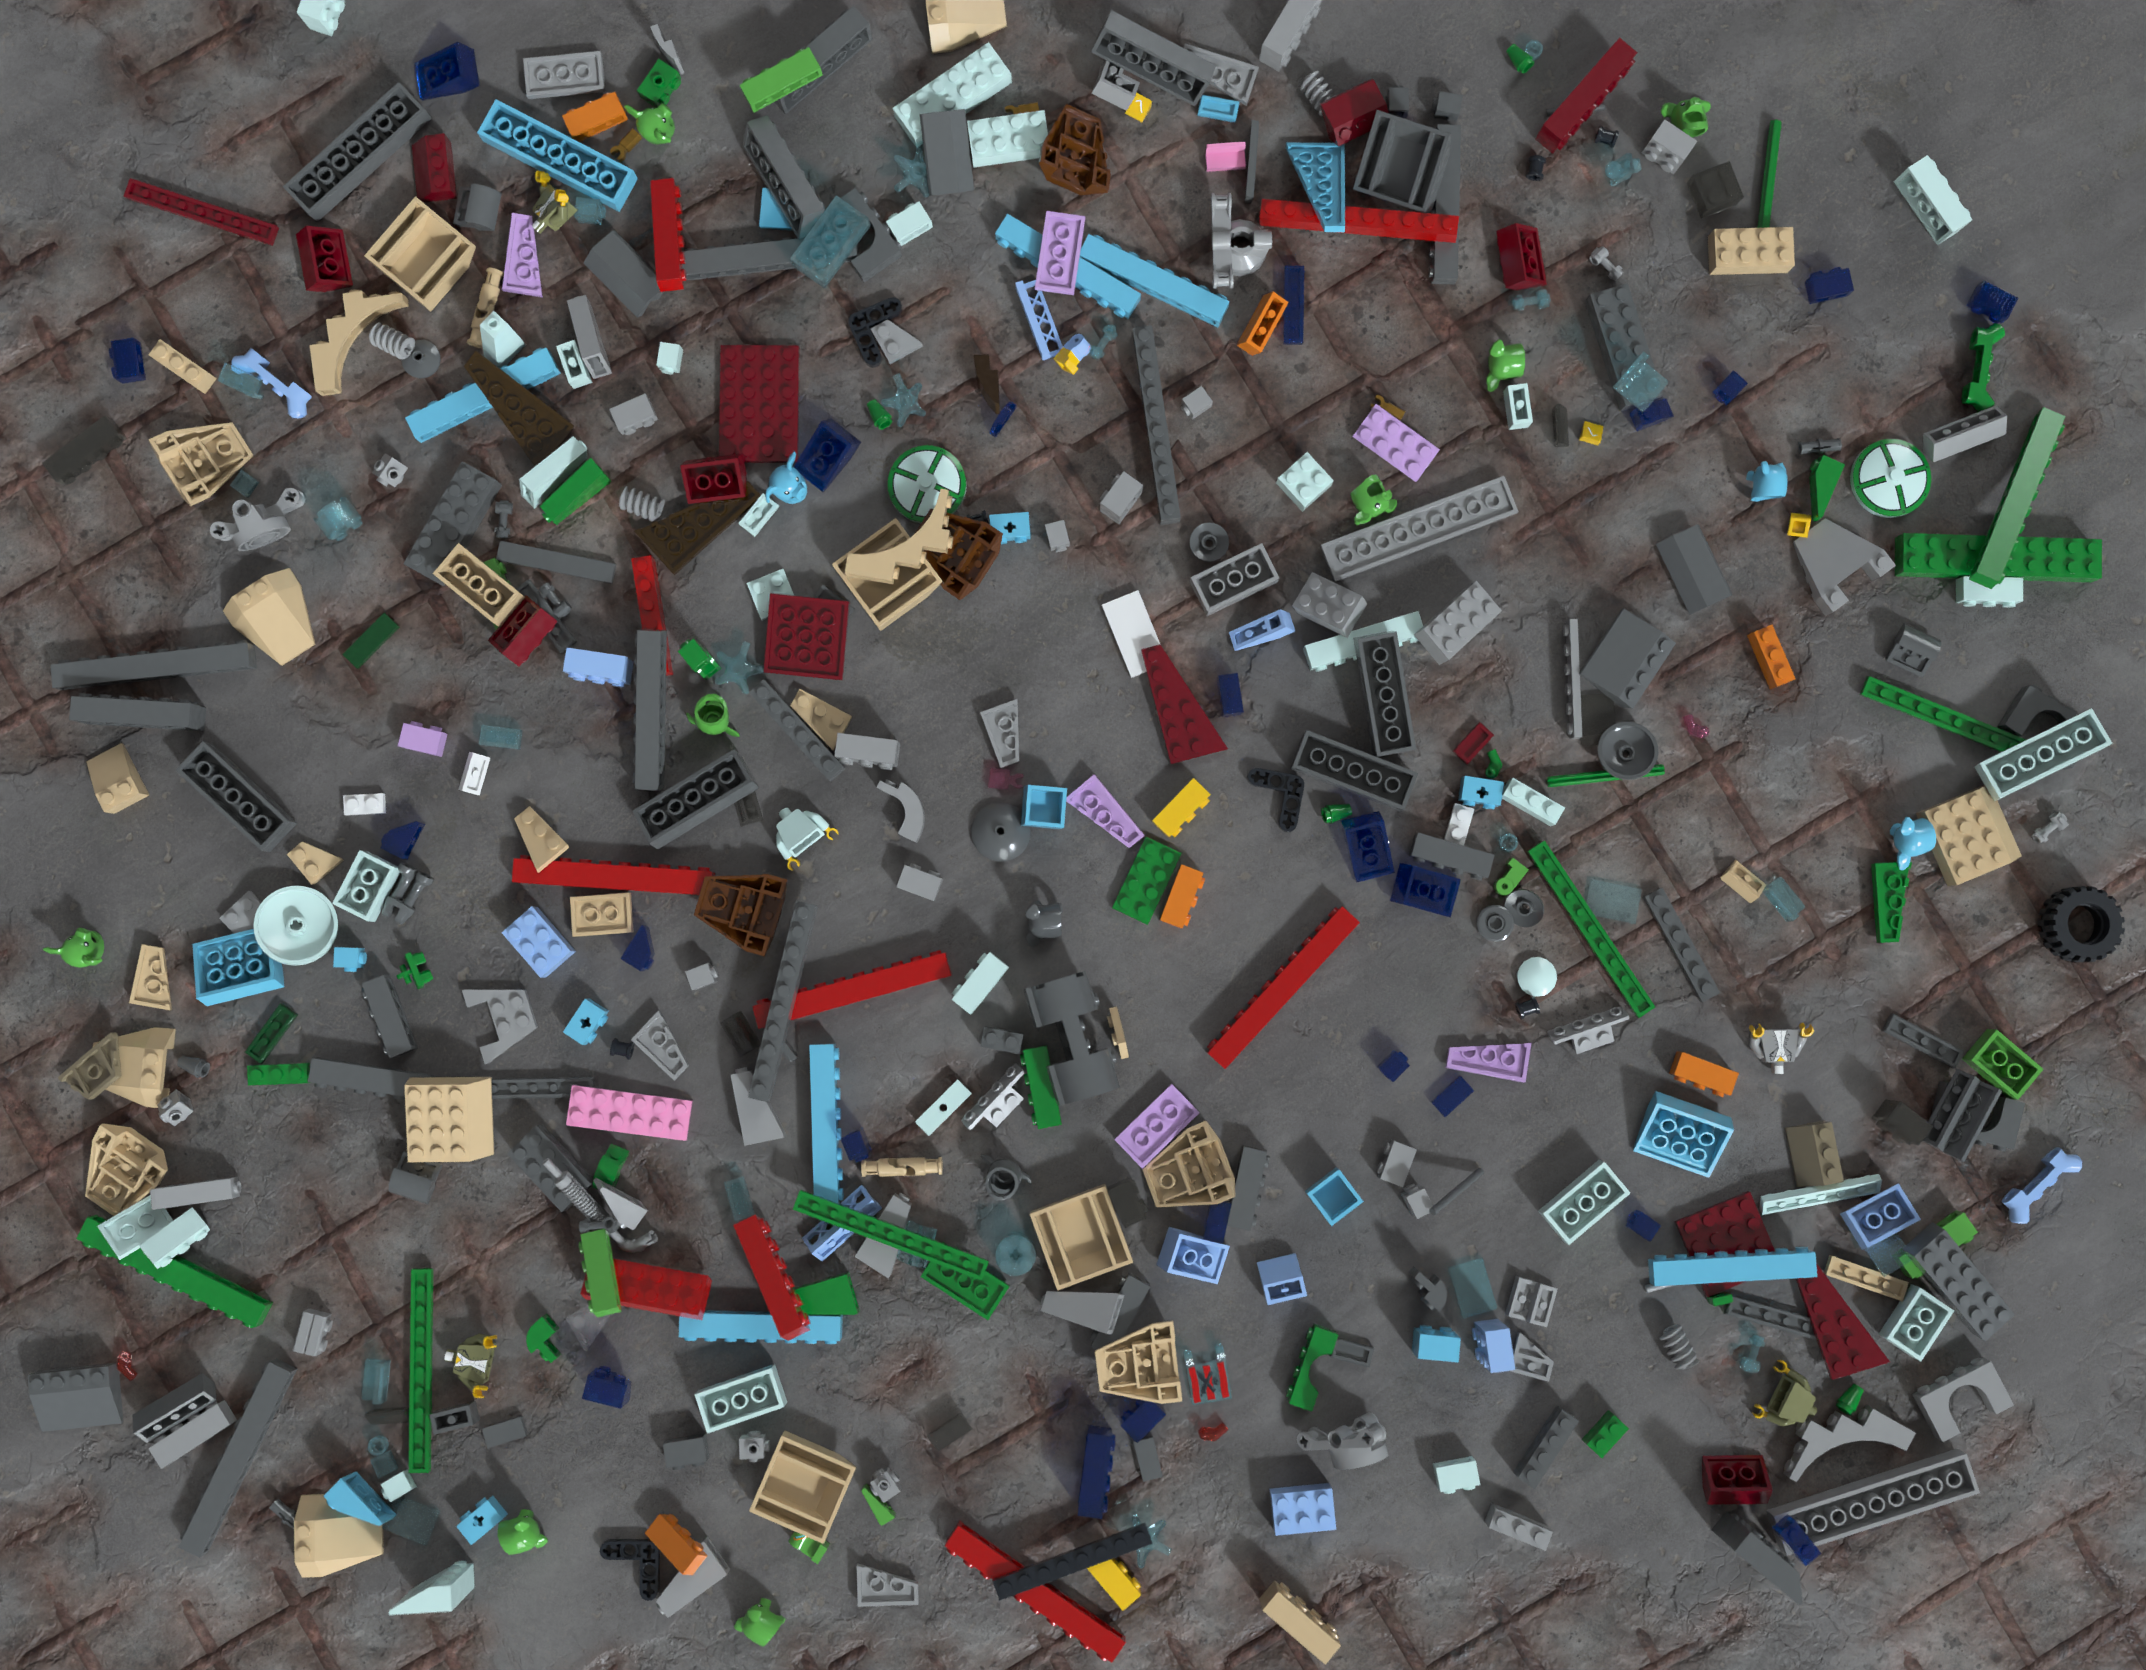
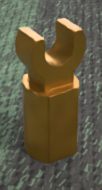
(1030, 107)
(630, 140)
(1392, 409)

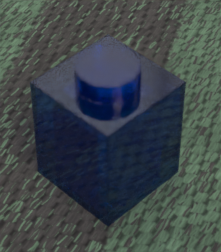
(1729, 388)
(1393, 1065)
(1642, 1225)

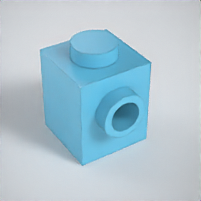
(349, 958)

